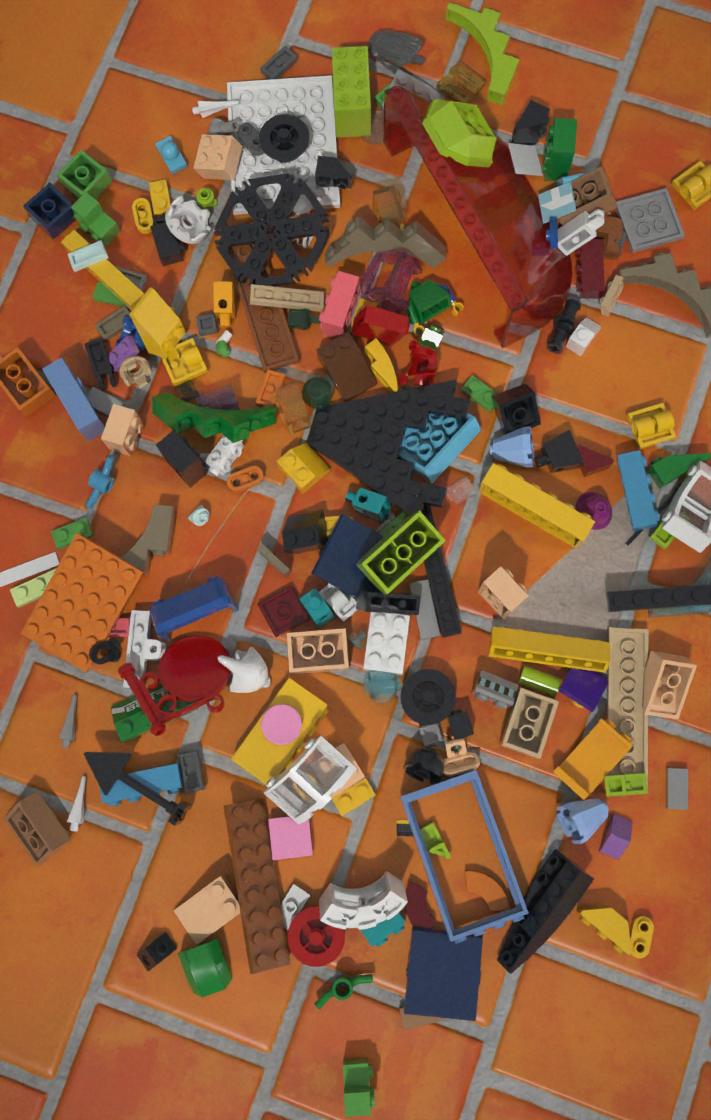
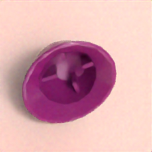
(597, 507)

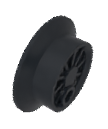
(284, 137)
(428, 697)

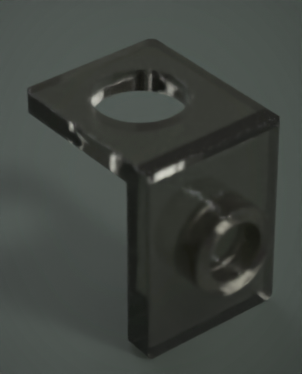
(187, 391)

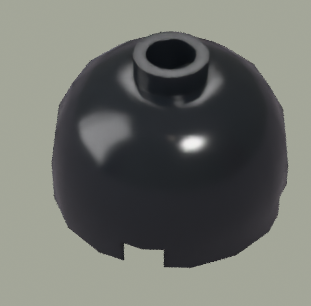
(425, 764)

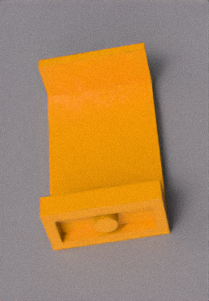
(593, 758)

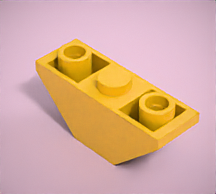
(608, 925)

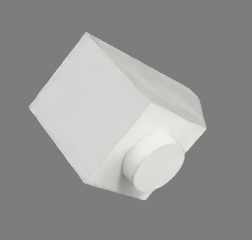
(583, 336)

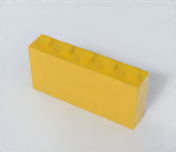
(268, 759)

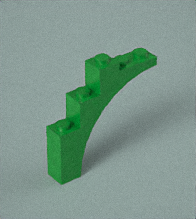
(208, 421)

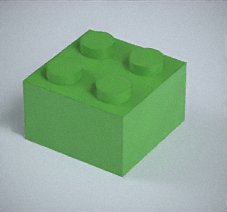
(84, 175)

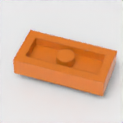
(271, 381)

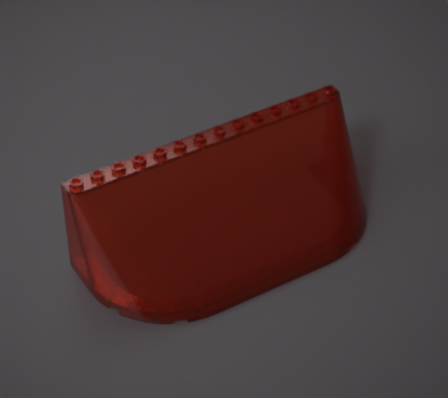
(497, 215)

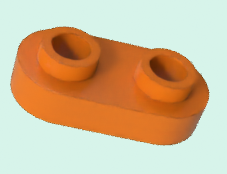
(245, 479)

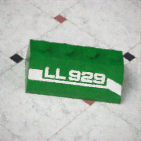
(133, 722)

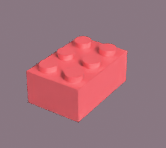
(340, 305)

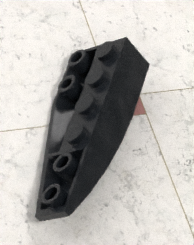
(548, 903)

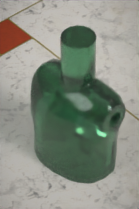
(301, 319)

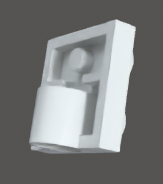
(339, 602)

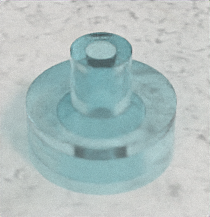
(357, 640)

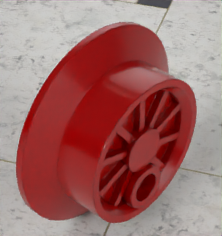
(313, 940)

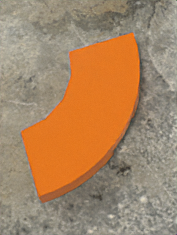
(488, 889)

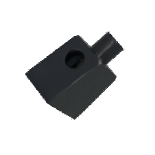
(560, 454)

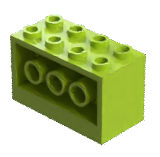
(351, 91)

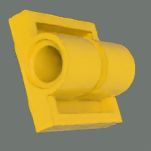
(694, 185)
(651, 425)

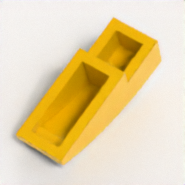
(382, 366)

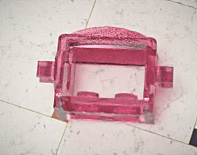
(393, 291)

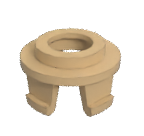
(135, 377)

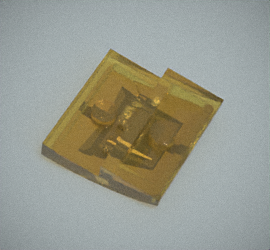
(461, 83)

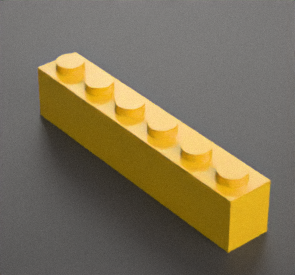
(549, 649)

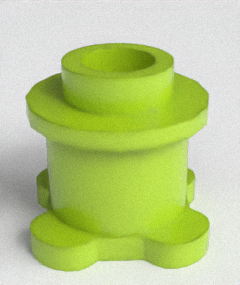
(206, 199)

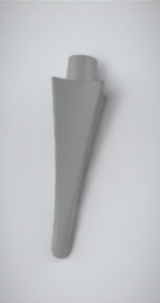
(68, 730)

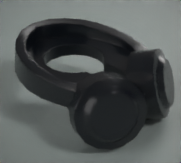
(112, 656)

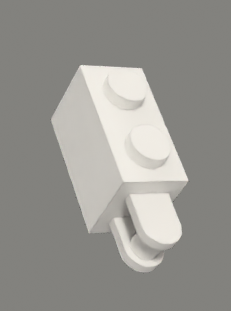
(579, 231)

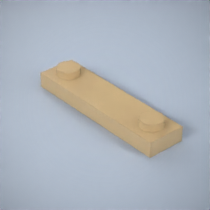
(286, 297)

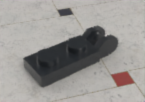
(100, 362)

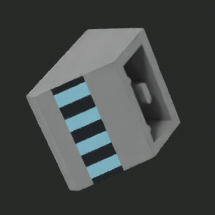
(494, 689)

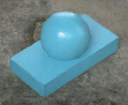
(171, 155)

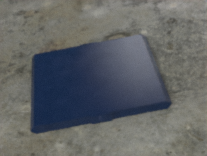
(341, 553)
(443, 975)

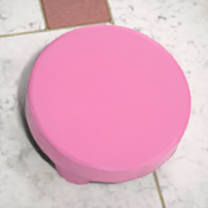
(281, 724)

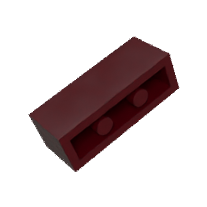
(590, 270)

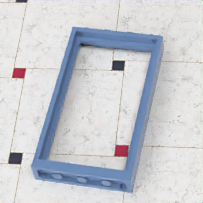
(495, 921)

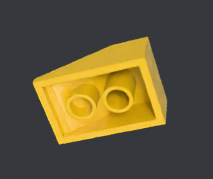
(157, 324)

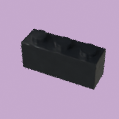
(388, 603)

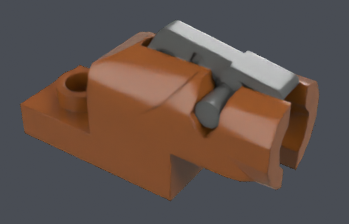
(612, 236)

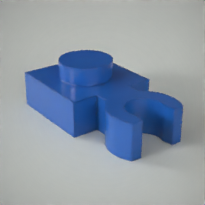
(552, 233)

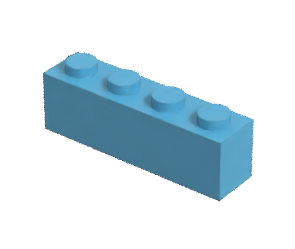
(637, 491)
(157, 779)

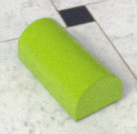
(539, 681)

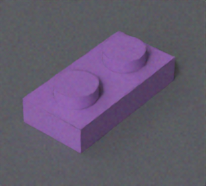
(122, 351)

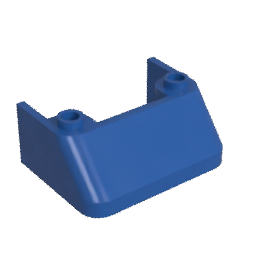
(191, 606)

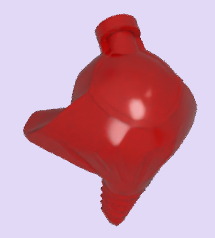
(423, 364)

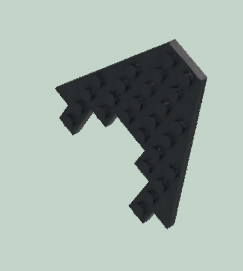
(368, 436)

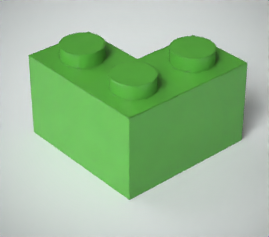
(94, 220)
(357, 1091)

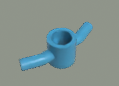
(101, 481)

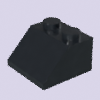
(531, 124)
(516, 408)
(305, 532)

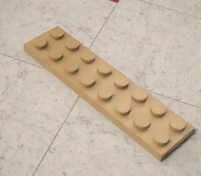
(626, 695)

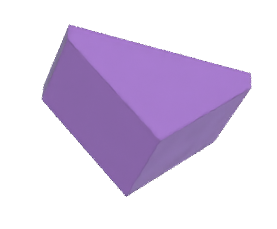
(616, 837)

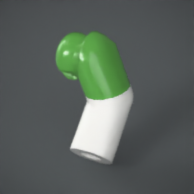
(221, 345)

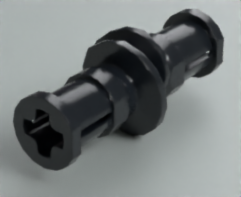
(563, 326)

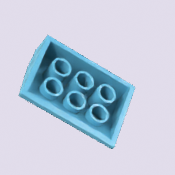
(438, 444)

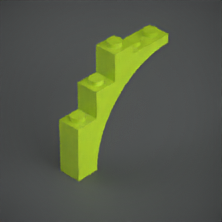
(494, 44)

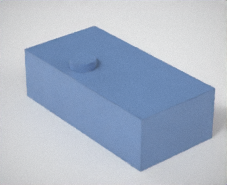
(74, 399)

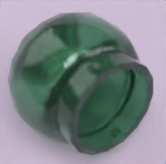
(317, 392)

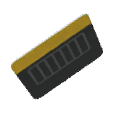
(403, 828)

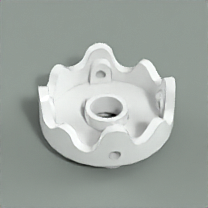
(195, 217)

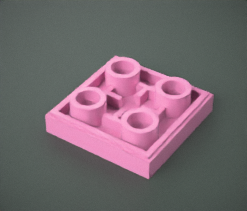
(289, 838)

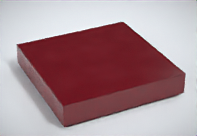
(283, 611)

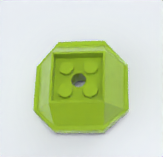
(460, 132)

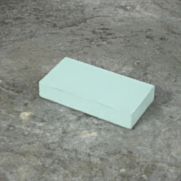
(88, 256)

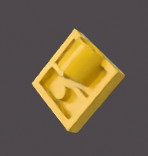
(184, 362)

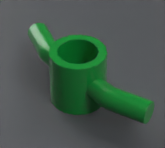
(360, 979)

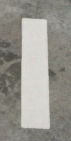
(28, 569)

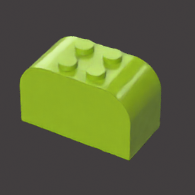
(400, 552)

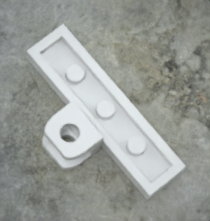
(140, 646)

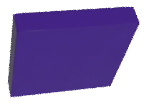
(584, 687)

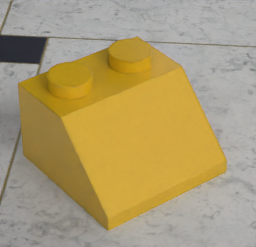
(303, 467)

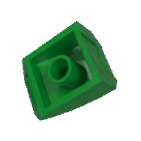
(206, 967)

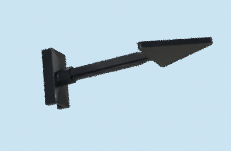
(109, 768)

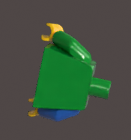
(429, 300)

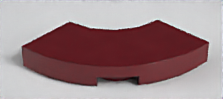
(416, 907)

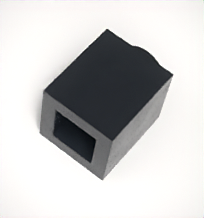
(460, 724)

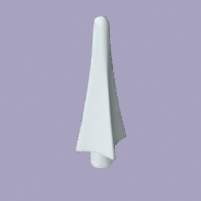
(207, 108)
(77, 813)

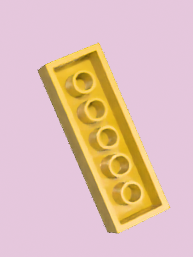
(536, 506)

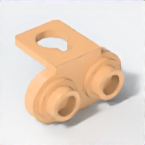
(461, 761)

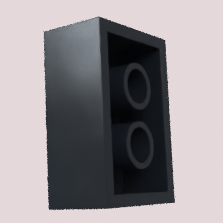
(182, 458)

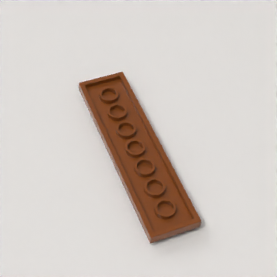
(266, 322)
(256, 886)

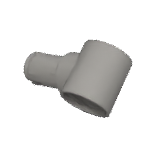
(219, 127)

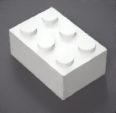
(386, 643)

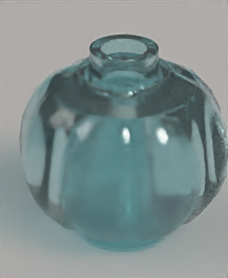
(381, 686)

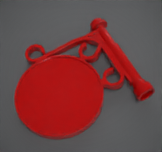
(187, 673)

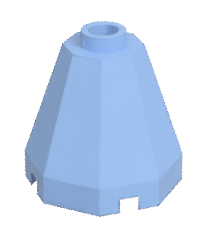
(514, 448)
(582, 818)

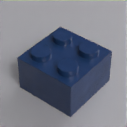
(50, 210)

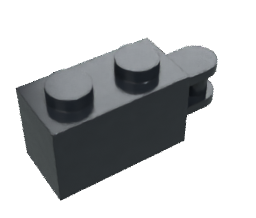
(166, 243)

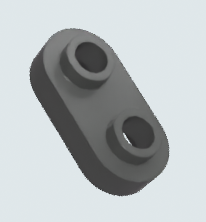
(250, 138)

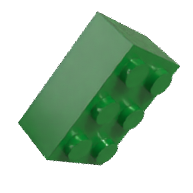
(559, 149)

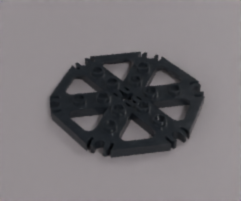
(288, 227)

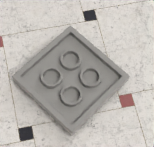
(649, 220)

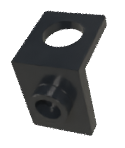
(157, 951)

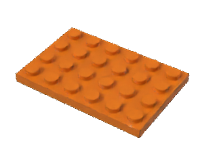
(82, 601)

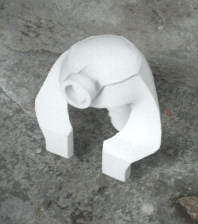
(248, 671)

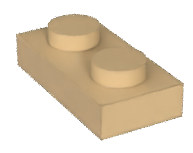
(613, 291)

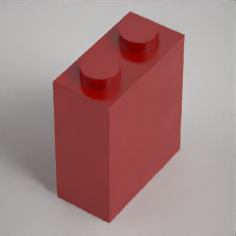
(380, 324)

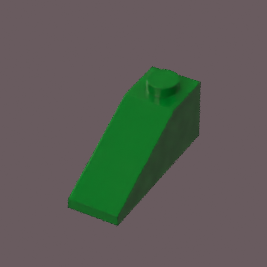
(672, 467)

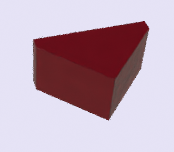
(593, 461)

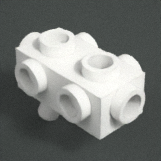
(222, 456)

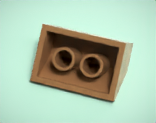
(37, 828)

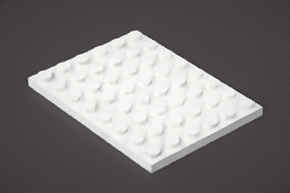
(302, 97)

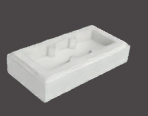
(293, 904)

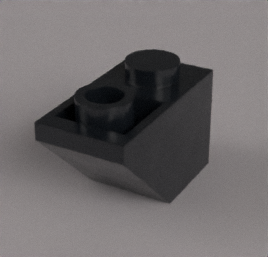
(332, 173)

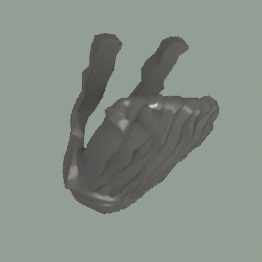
(396, 48)

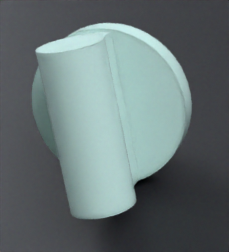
(199, 516)

